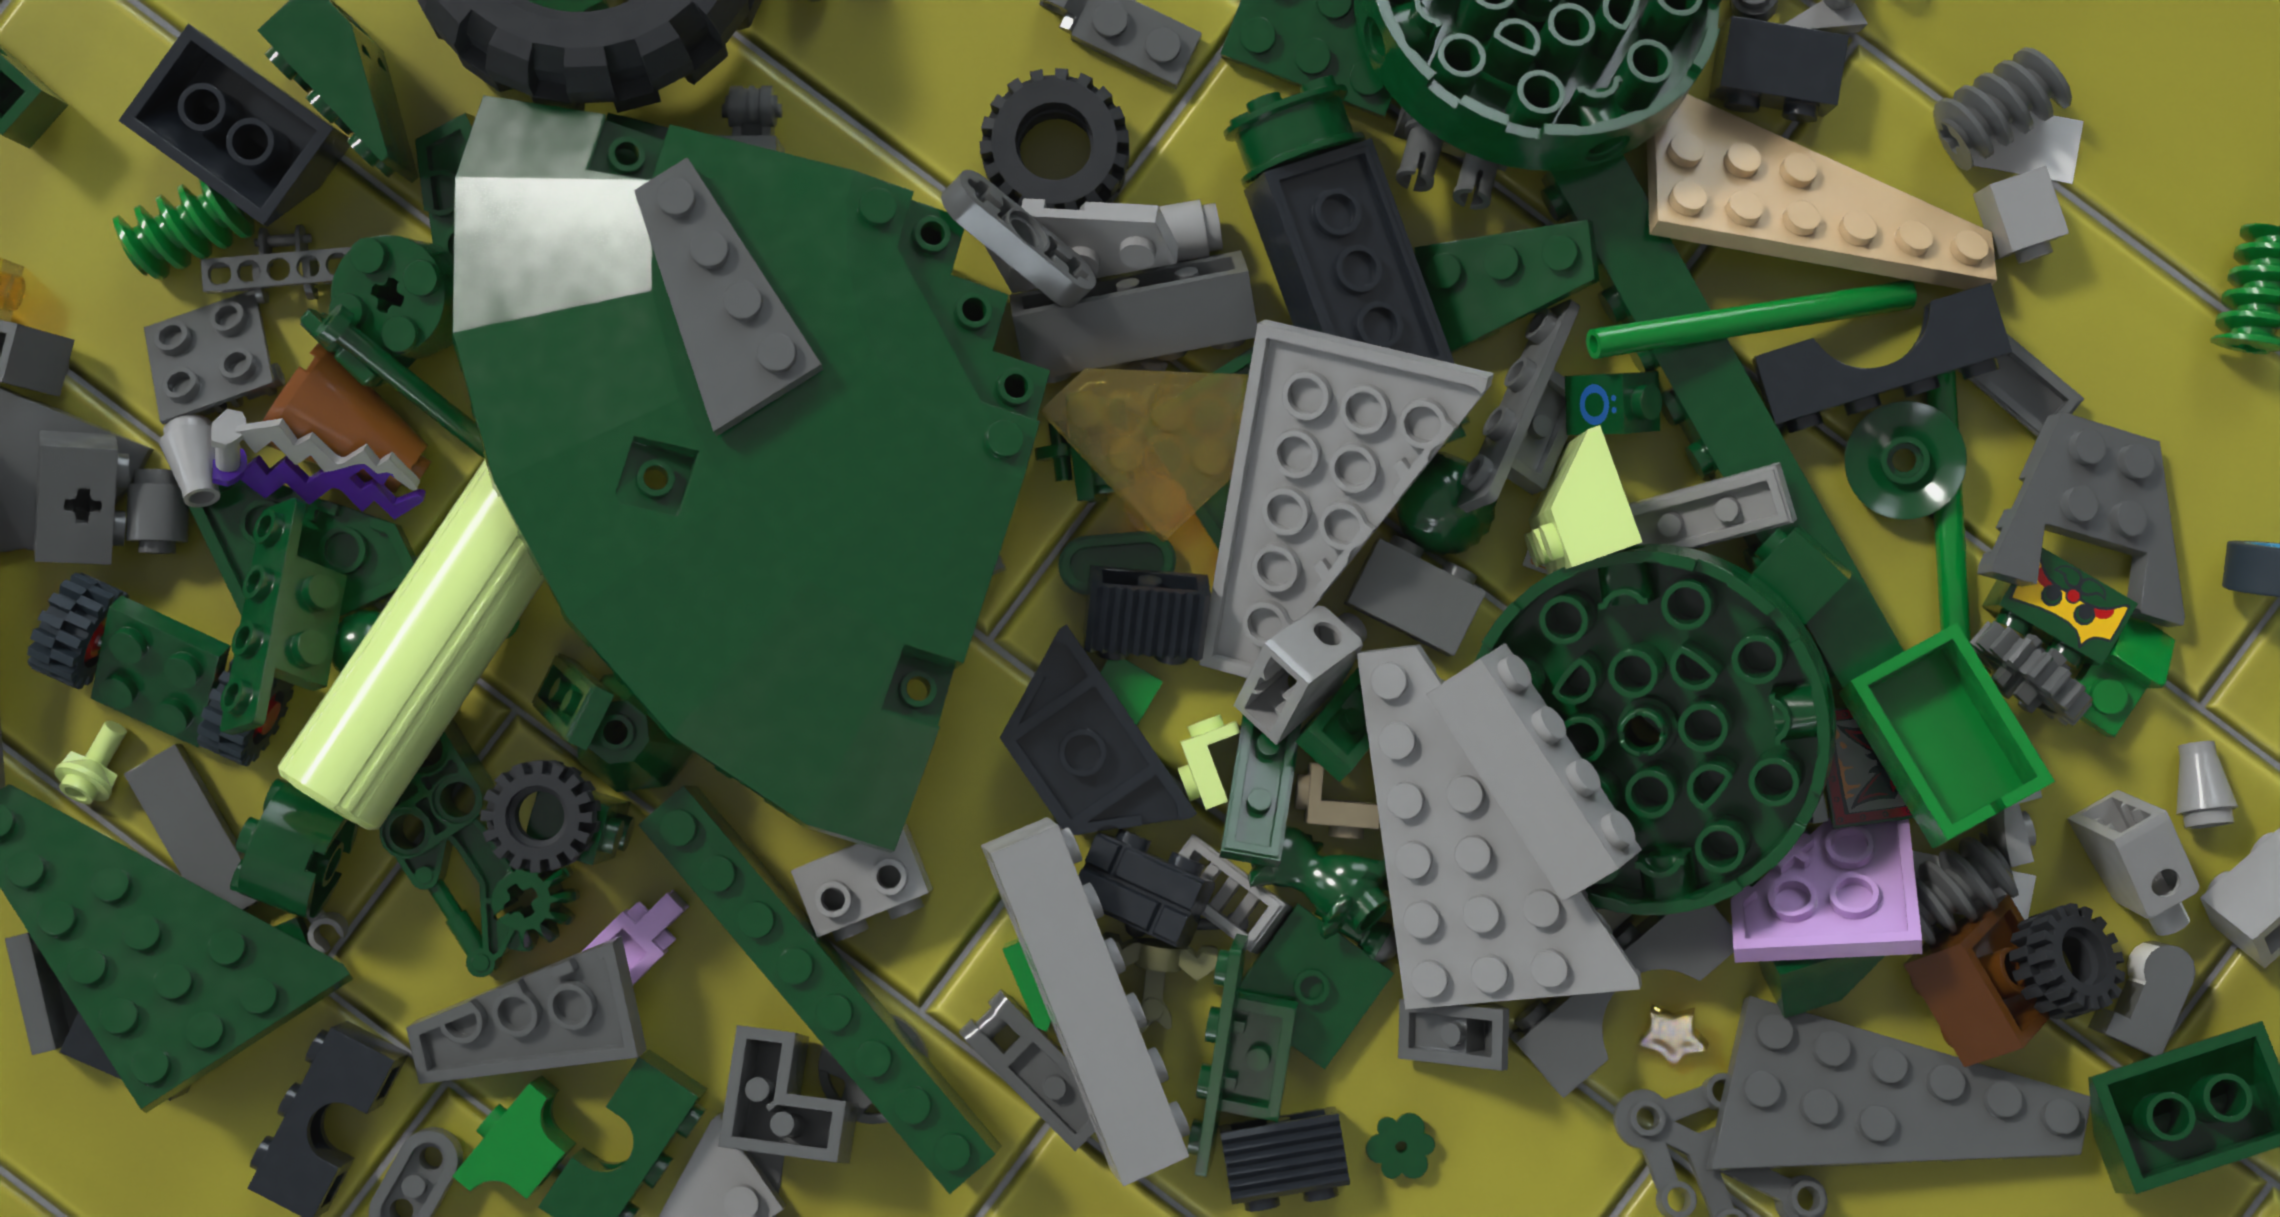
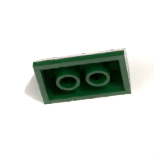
(2187, 1109)

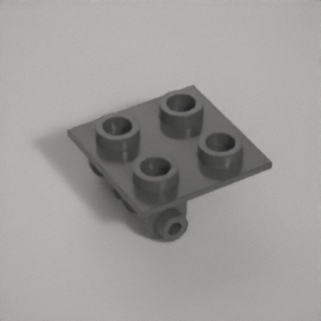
(211, 358)

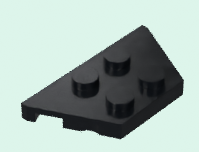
(1086, 748)

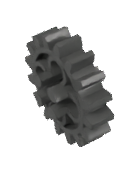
(2031, 673)

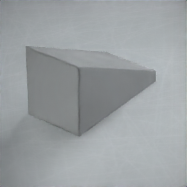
(1830, 20)

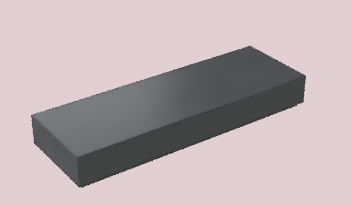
(189, 822)

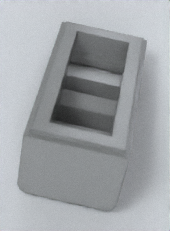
(1270, 919)

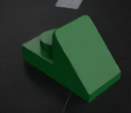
(2134, 664)

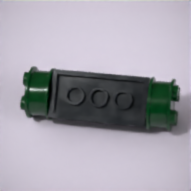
(1334, 224)

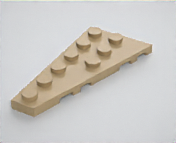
(1762, 194)

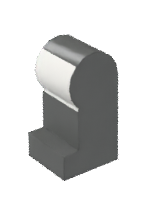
(2150, 998)

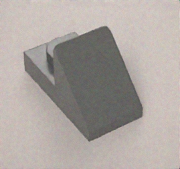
(1455, 1035)

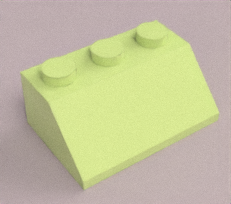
(1582, 508)

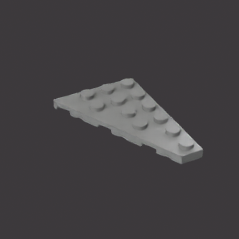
(1318, 465)
(1462, 886)

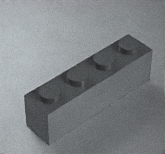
(1139, 317)

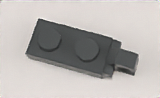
(1130, 35)

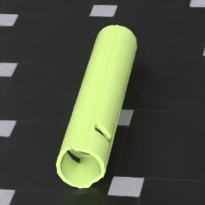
(416, 661)

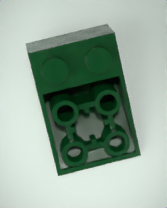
(348, 76)

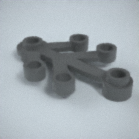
(1697, 1148)

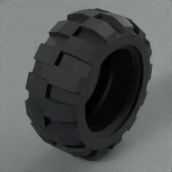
(590, 55)

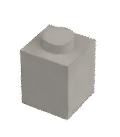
(2022, 215)

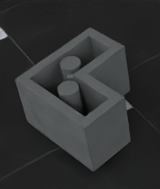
(766, 1102)

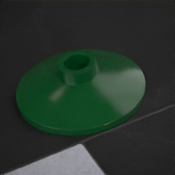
(1937, 467)

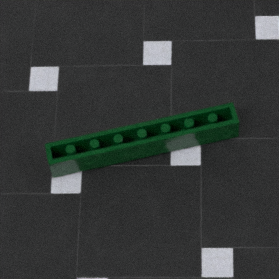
(820, 987)

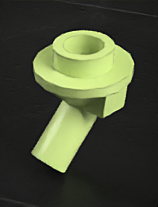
(87, 776)

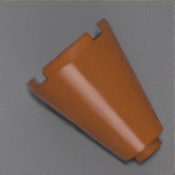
(346, 416)

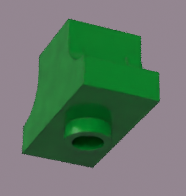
(518, 1143)

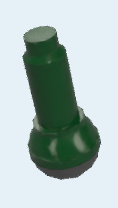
(1377, 942)

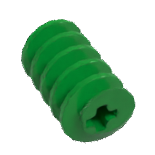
(181, 230)
(2256, 295)

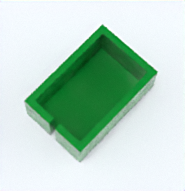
(1945, 735)

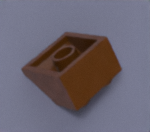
(1973, 987)

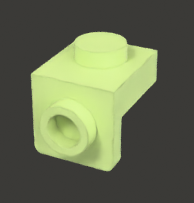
(1200, 774)

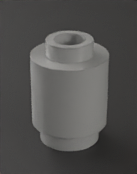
(1194, 228)

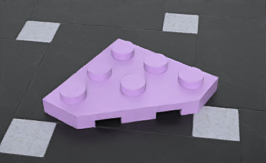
(1833, 898)

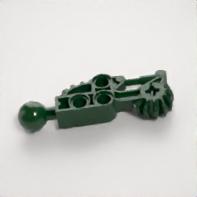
(446, 826)

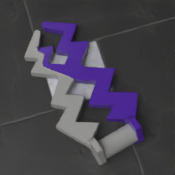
(336, 471)

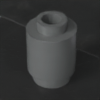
(156, 512)

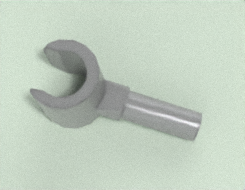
(331, 918)

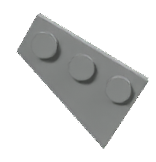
(1106, 235)

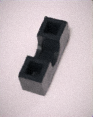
(300, 1163)

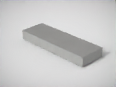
(1716, 509)

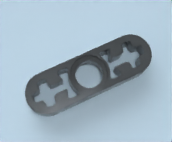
(1018, 238)

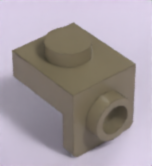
(1344, 817)

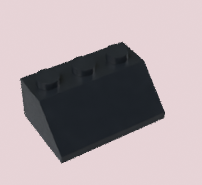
(234, 128)

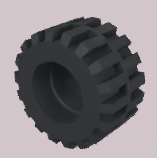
(1056, 98)

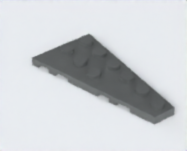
(1849, 1096)

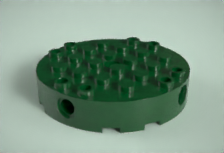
(1539, 77)
(1724, 681)

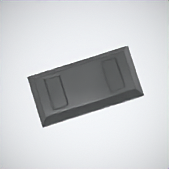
(2027, 388)

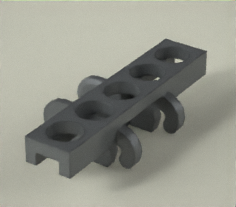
(262, 263)

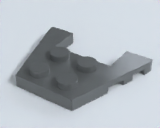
(2097, 490)

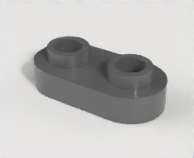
(415, 1179)

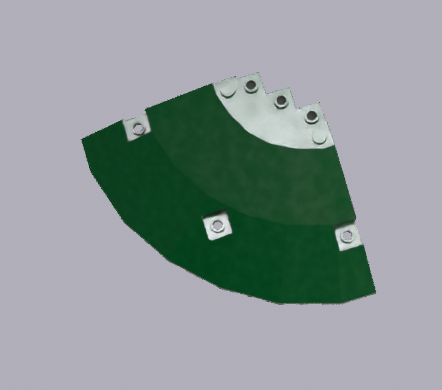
(806, 549)

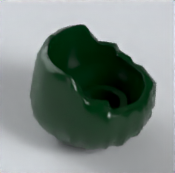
(1431, 513)

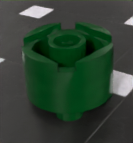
(375, 278)
(292, 852)

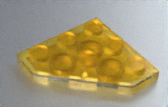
(1154, 436)

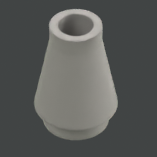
(191, 458)
(2203, 788)

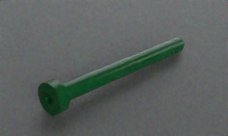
(338, 329)

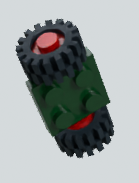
(146, 666)

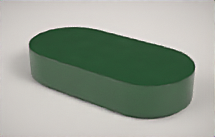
(1118, 550)

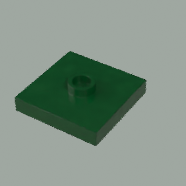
(1327, 978)

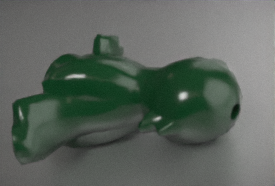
(1339, 886)

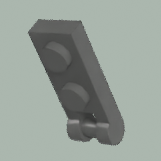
(1031, 1067)

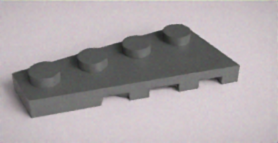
(727, 312)
(544, 1020)

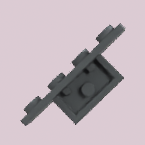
(1530, 423)

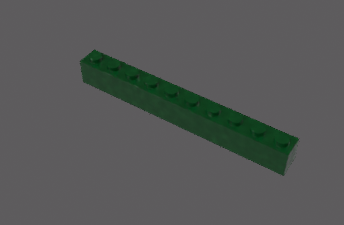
(1711, 393)

